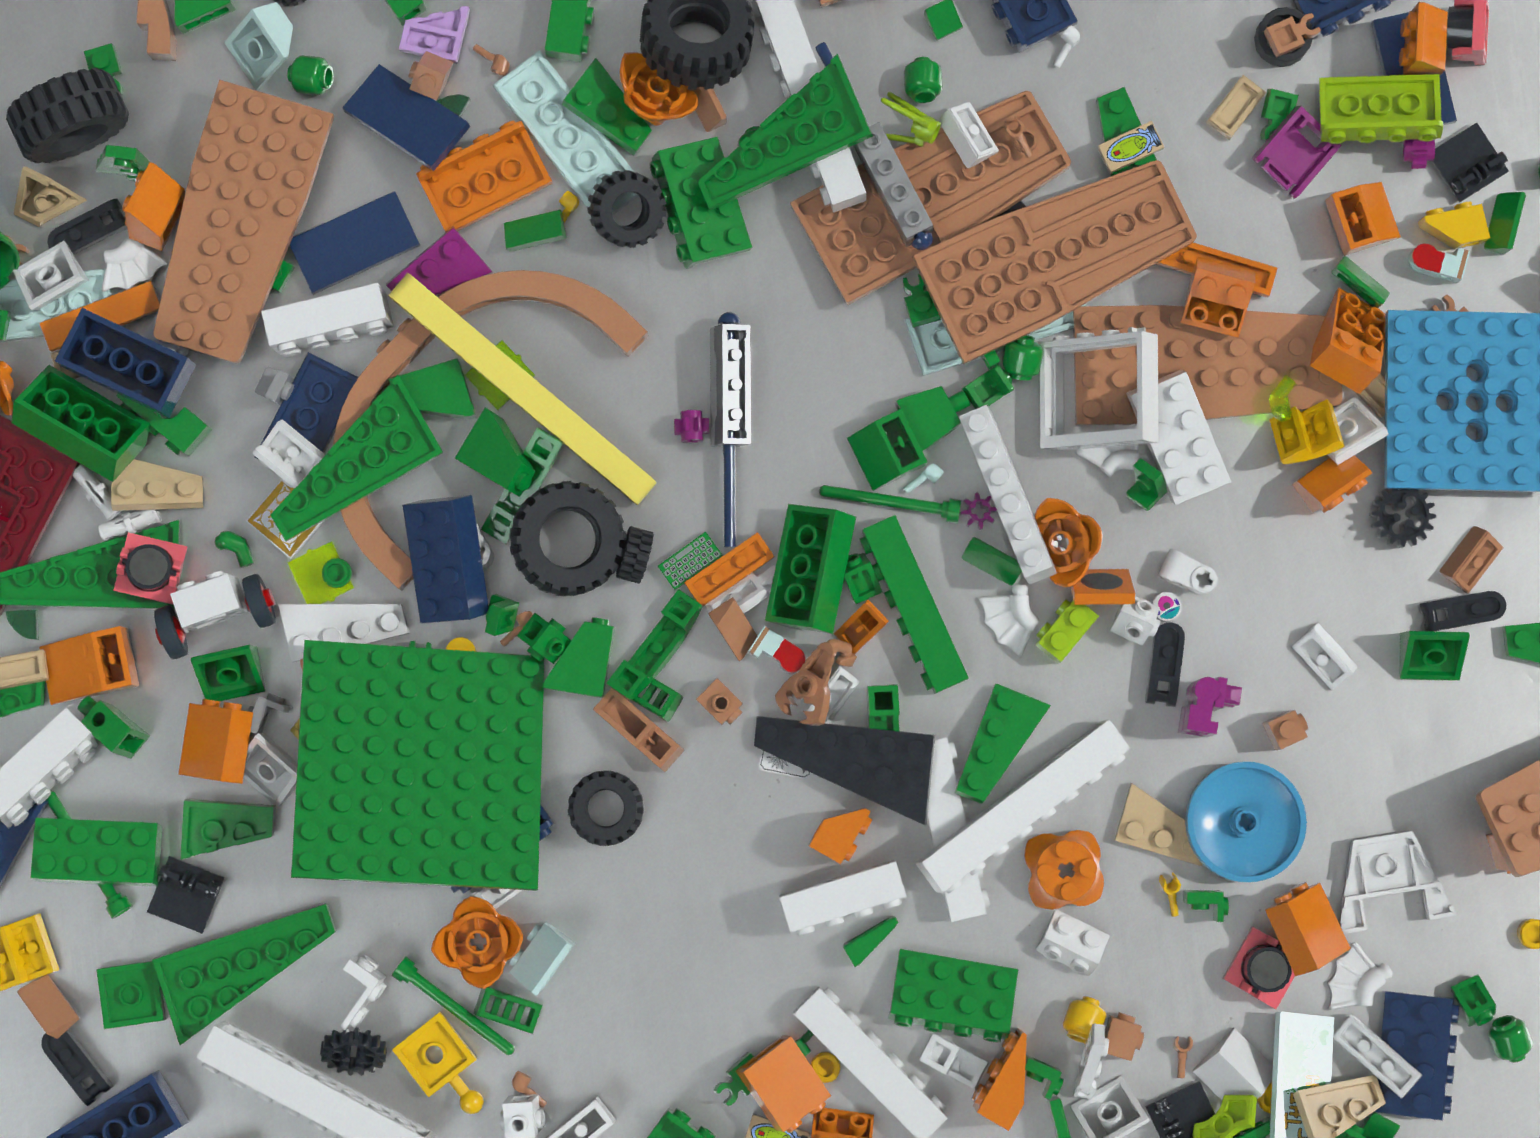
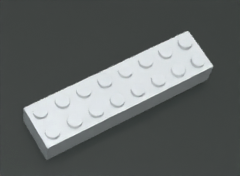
(301, 1087)

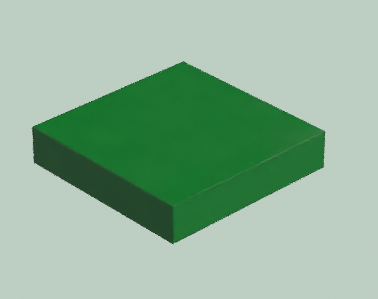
(130, 995)

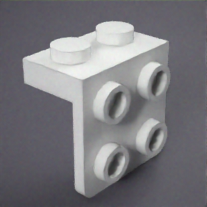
(366, 972)

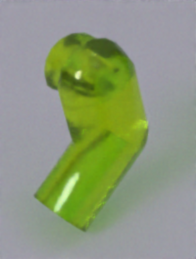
(1279, 399)

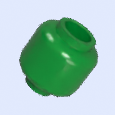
(310, 75)
(923, 80)
(1023, 358)
(1510, 1038)

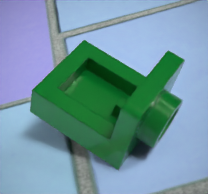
(988, 387)

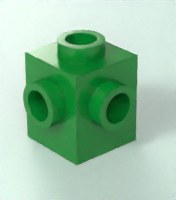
(544, 638)

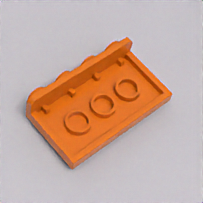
(484, 176)

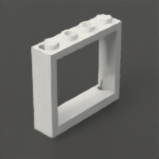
(1052, 390)

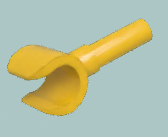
(570, 203)
(1171, 890)

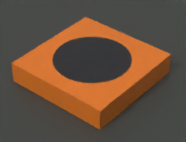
(1104, 587)

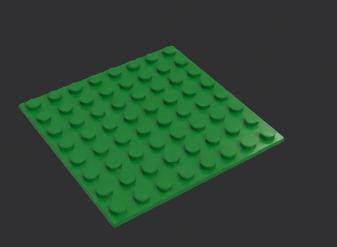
(418, 766)

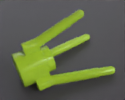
(923, 126)

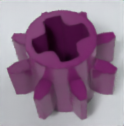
(1418, 152)
(691, 426)
(973, 518)

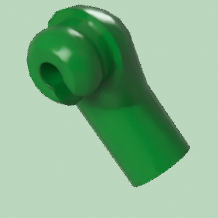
(236, 544)

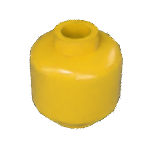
(1081, 1016)

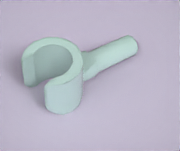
(932, 472)

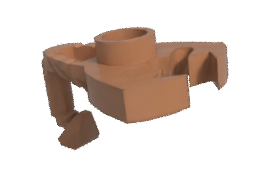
(813, 680)

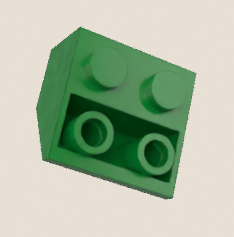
(887, 450)

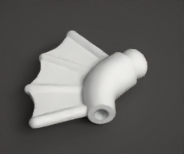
(130, 264)
(1116, 457)
(1011, 617)
(1356, 979)

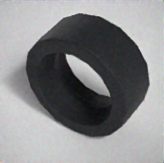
(1263, 47)

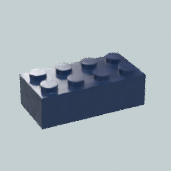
(125, 362)
(446, 559)
(139, 1111)

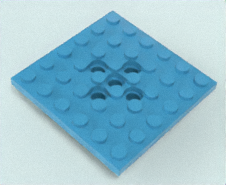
(1429, 359)

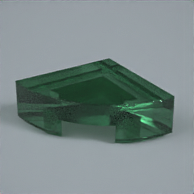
(455, 103)
(24, 623)

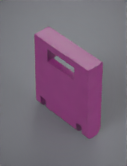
(1291, 156)

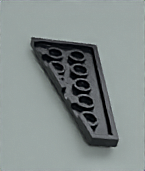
(872, 762)

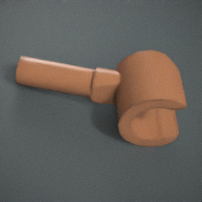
(500, 64)
(1018, 134)
(522, 619)
(1182, 1055)
(520, 1083)

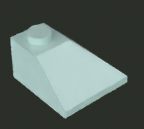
(261, 42)

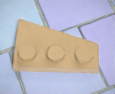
(155, 487)
(1153, 827)
(1338, 1106)

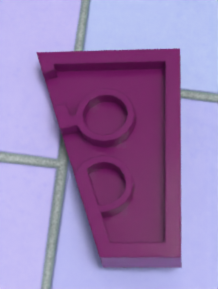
(444, 264)

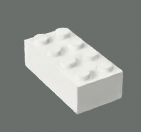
(327, 320)
(1185, 445)
(43, 764)
(843, 896)

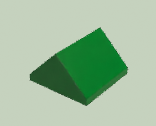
(1432, 655)
(229, 673)

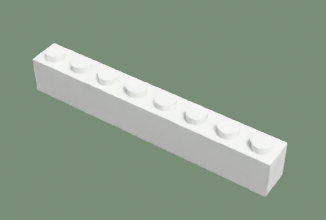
(797, 64)
(1022, 806)

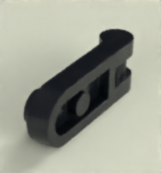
(89, 227)
(1464, 610)
(1165, 664)
(75, 1066)

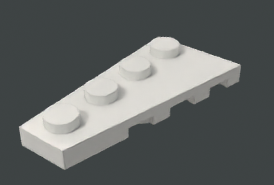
(340, 624)

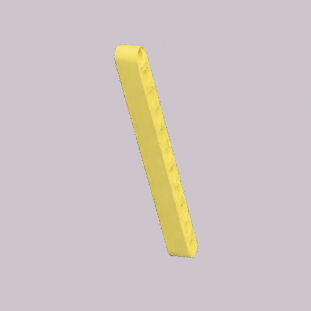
(522, 388)

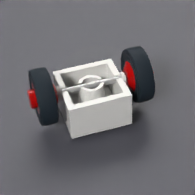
(208, 604)

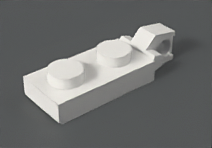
(746, 592)
(1090, 1062)

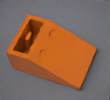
(1350, 342)
(90, 665)
(1004, 1090)

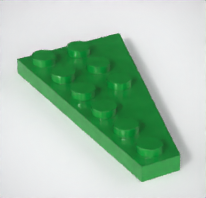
(797, 134)
(372, 453)
(80, 577)
(222, 972)

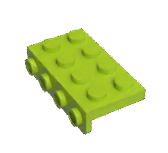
(1380, 108)

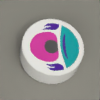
(1169, 605)

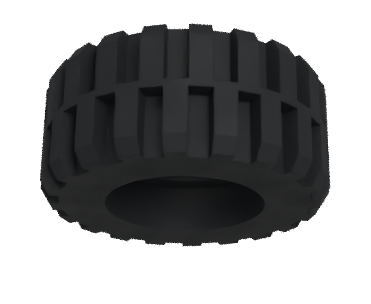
(692, 62)
(67, 115)
(608, 538)

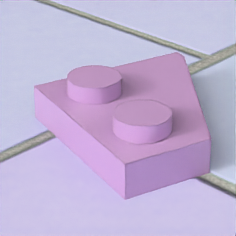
(437, 34)

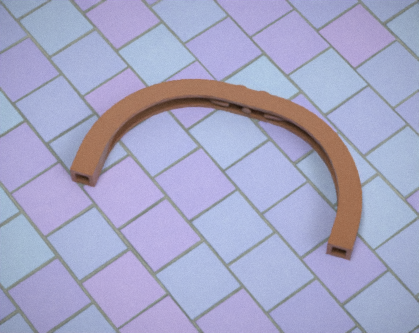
(414, 337)

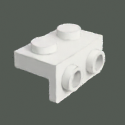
(288, 454)
(1073, 943)

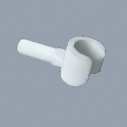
(1071, 37)

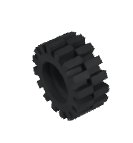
(636, 555)

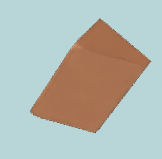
(709, 109)
(1471, 559)
(734, 627)
(48, 1006)

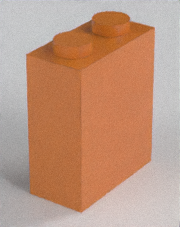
(216, 741)
(1307, 928)
(784, 1084)

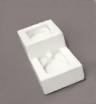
(954, 1061)

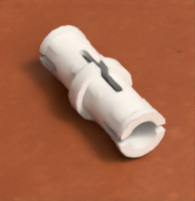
(95, 491)
(129, 523)

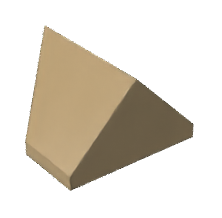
(42, 198)

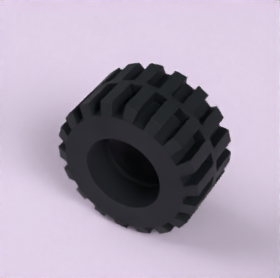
(650, 215)
(580, 817)

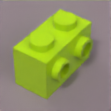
(1067, 629)

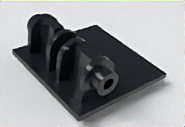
(1469, 162)
(185, 894)
(1178, 1112)

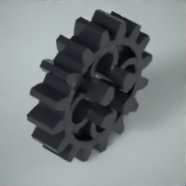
(1408, 530)
(369, 1052)

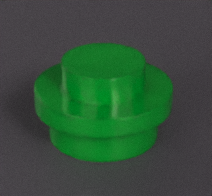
(336, 573)

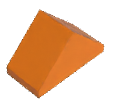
(861, 626)

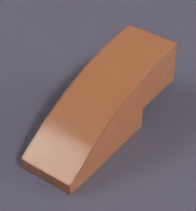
(156, 19)
(638, 729)

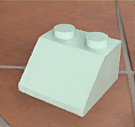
(541, 957)

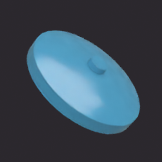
(1245, 822)

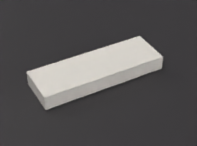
(1376, 1056)

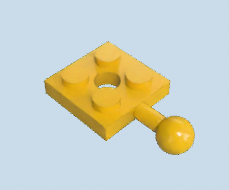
(435, 1075)

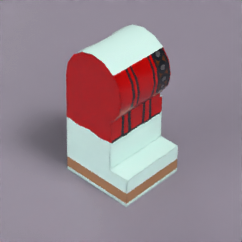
(1439, 264)
(778, 648)

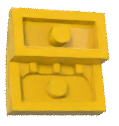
(1307, 433)
(25, 952)

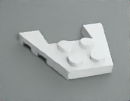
(1388, 867)

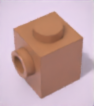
(430, 75)
(720, 702)
(1286, 729)
(1123, 1036)

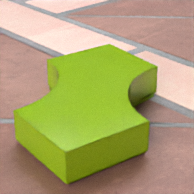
(1233, 1116)

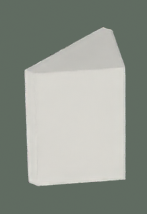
(49, 276)
(270, 769)
(1235, 1068)
(1110, 1112)

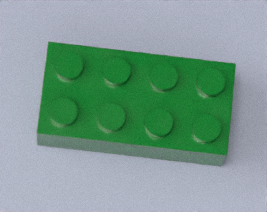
(80, 423)
(810, 568)
(96, 852)

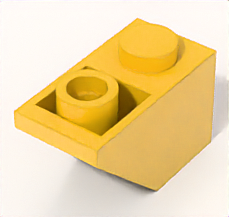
(1457, 227)

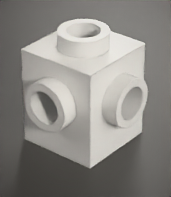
(1136, 621)
(522, 1116)

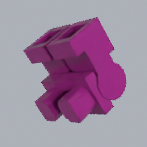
(1203, 698)

